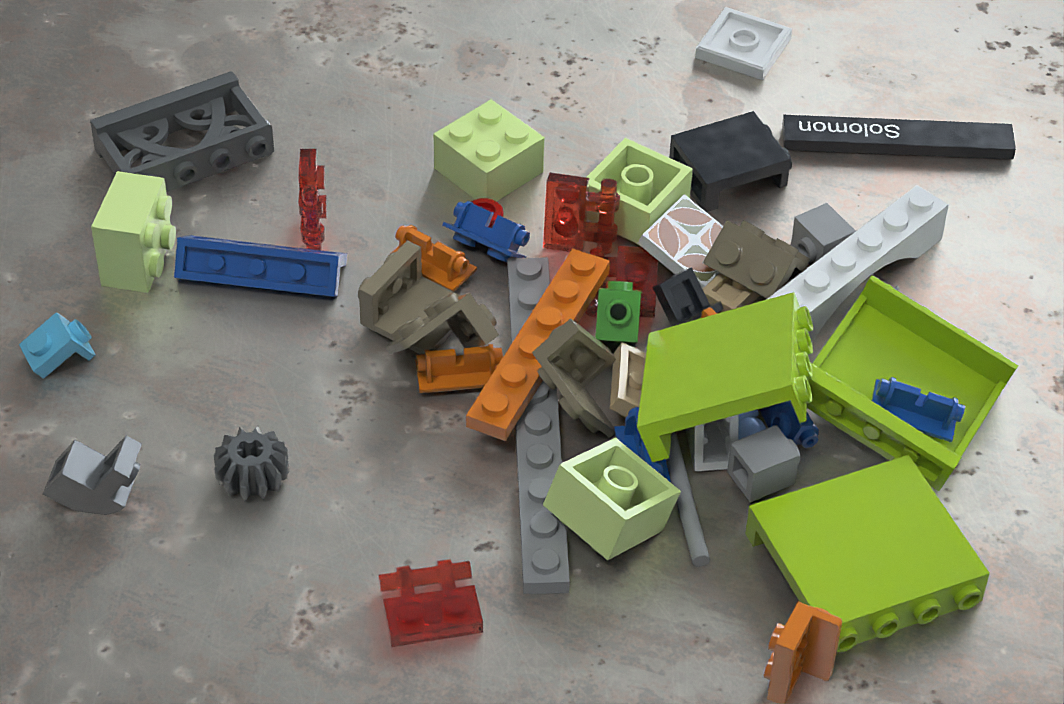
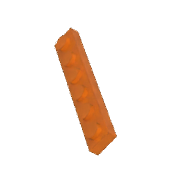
(516, 375)

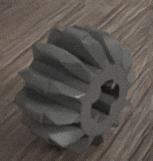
(251, 463)

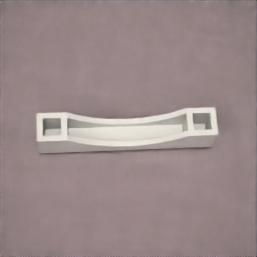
(896, 233)

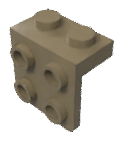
(754, 258)
(401, 294)
(469, 322)
(570, 363)

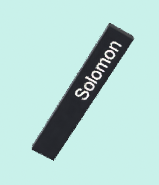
(898, 136)

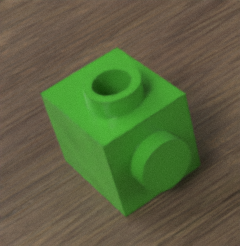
(618, 312)

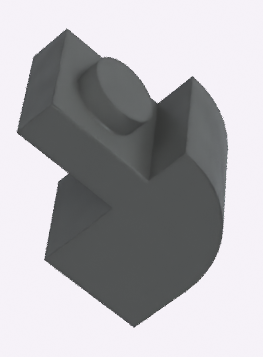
(93, 481)

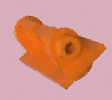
(438, 261)
(447, 372)

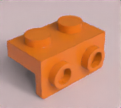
(802, 645)

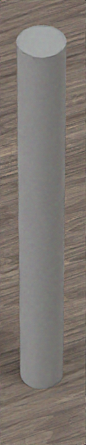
(686, 505)

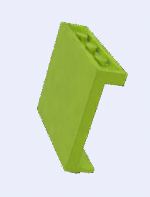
(903, 340)
(724, 369)
(871, 550)

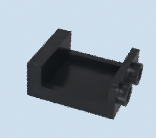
(729, 156)

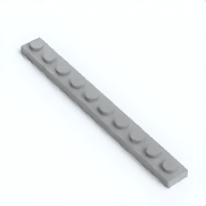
(537, 450)

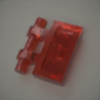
(311, 204)
(567, 210)
(634, 266)
(432, 614)

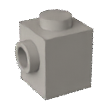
(819, 232)
(763, 463)

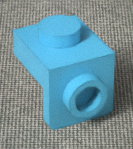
(55, 343)

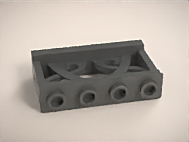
(195, 107)

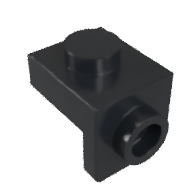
(683, 298)

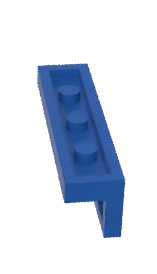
(258, 265)

